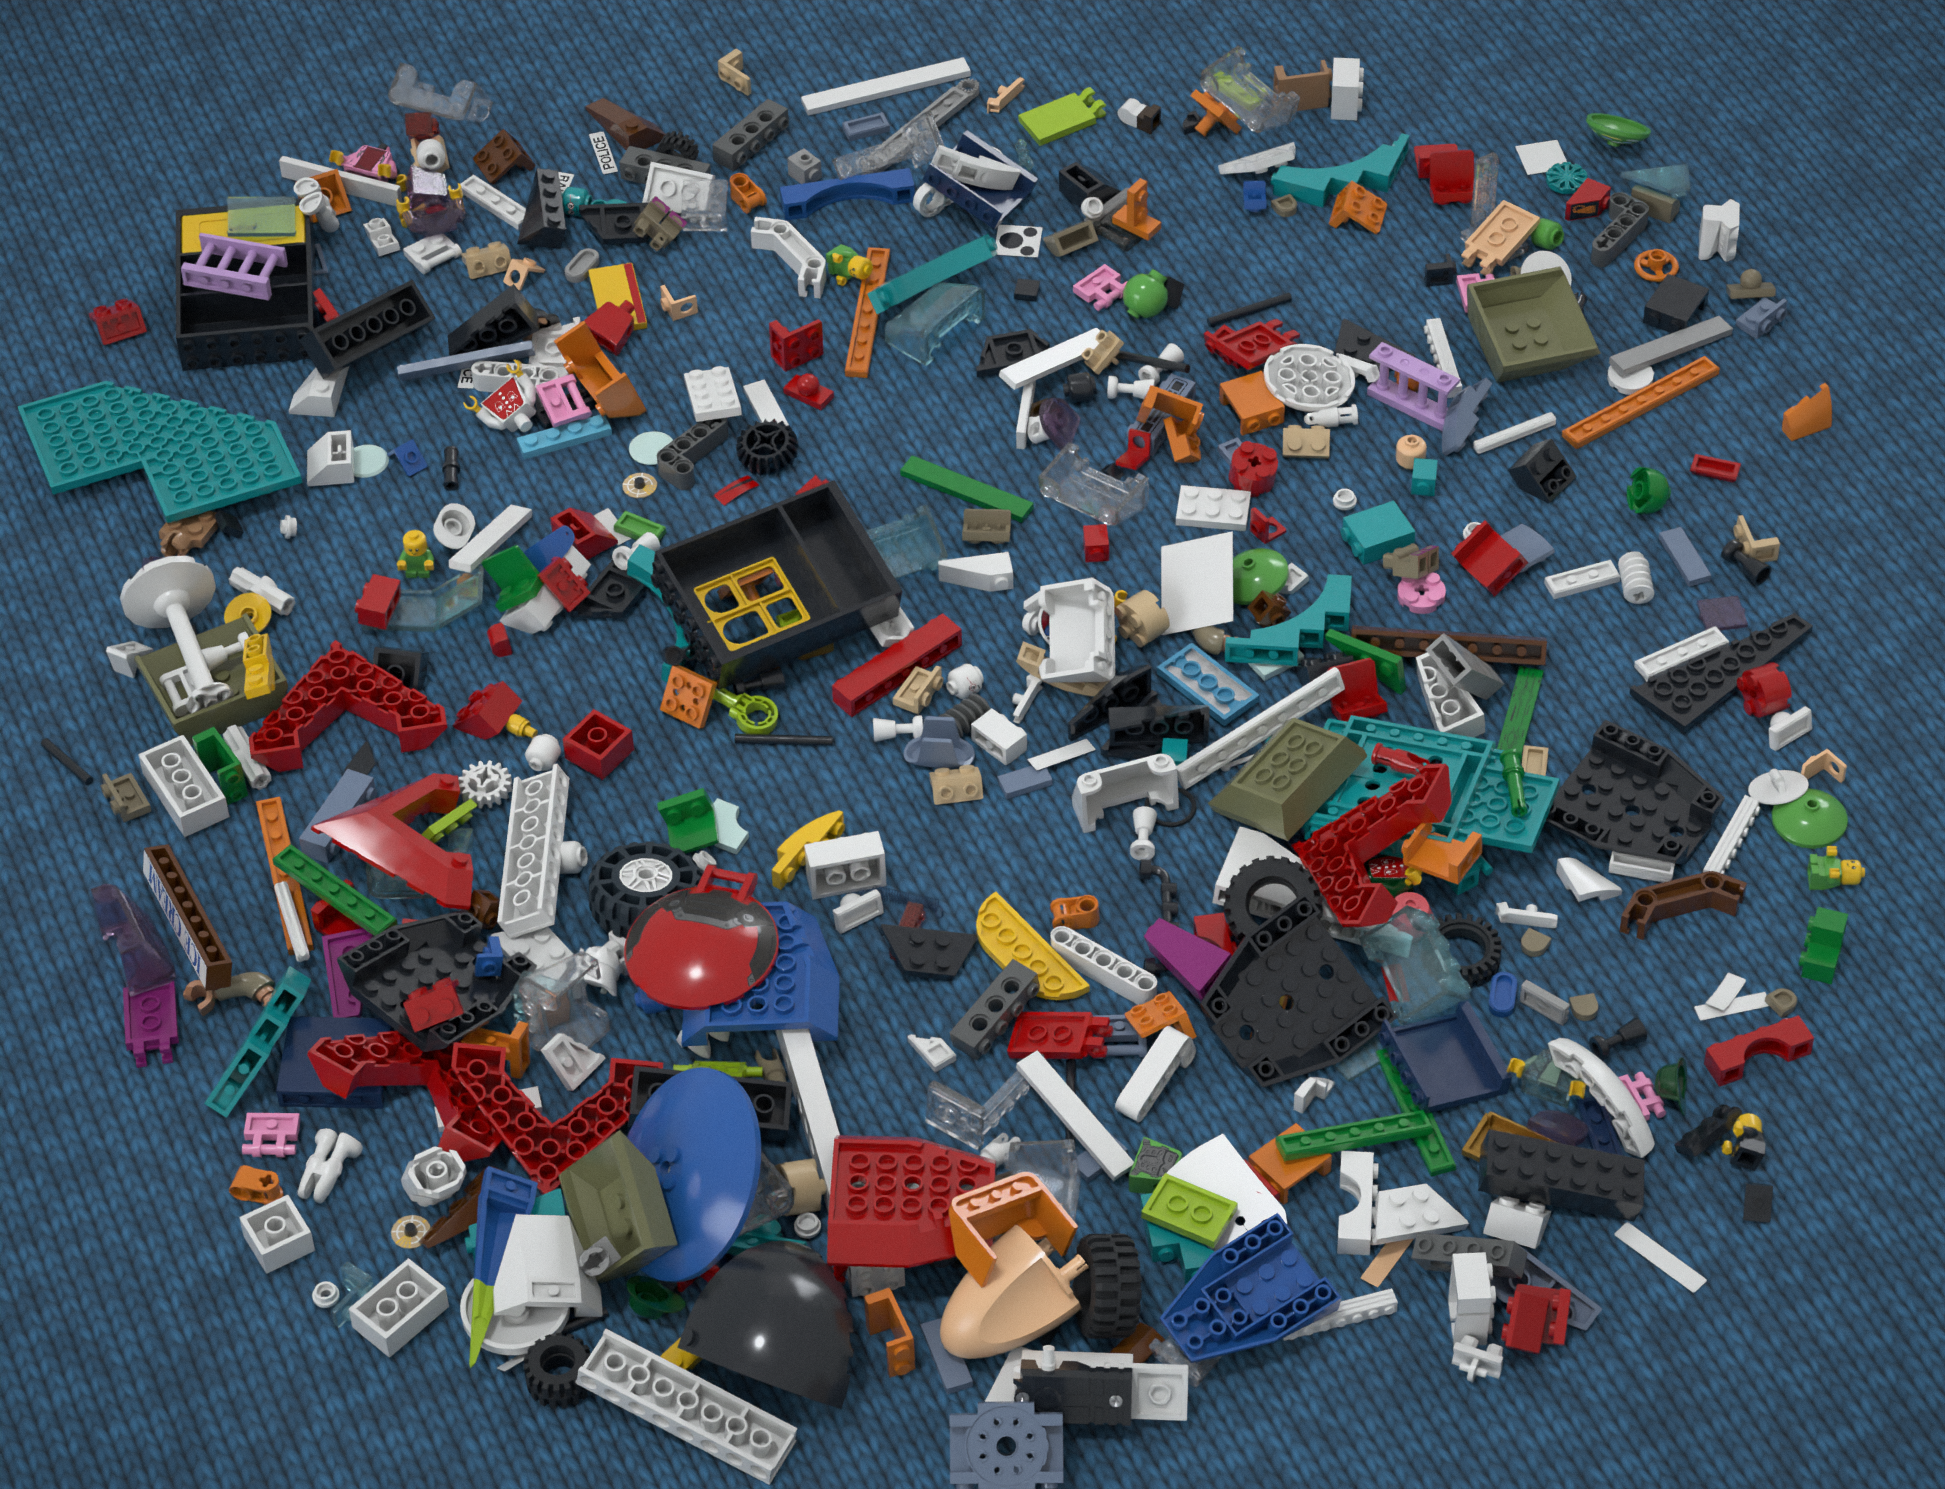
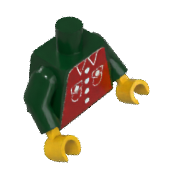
(1393, 874)

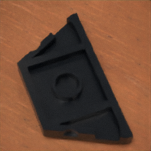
(614, 222)
(1360, 343)
(1008, 349)
(611, 595)
(1135, 751)
(927, 951)

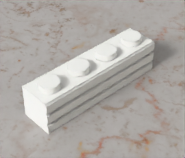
(1641, 867)

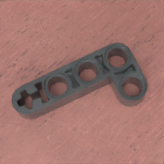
(1628, 220)
(677, 458)

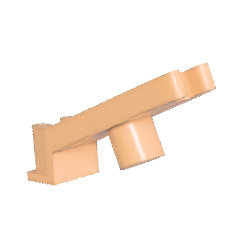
(1005, 95)

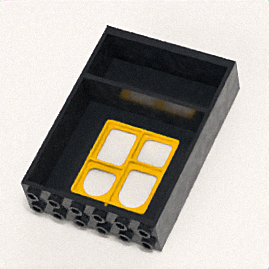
(818, 556)

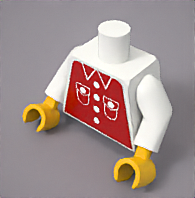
(510, 404)

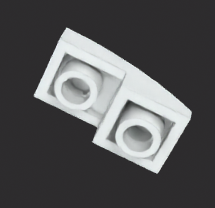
(381, 236)

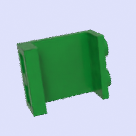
(215, 754)

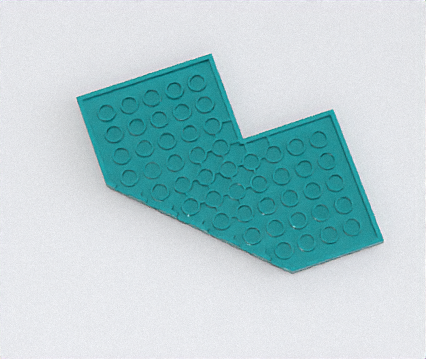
(188, 452)

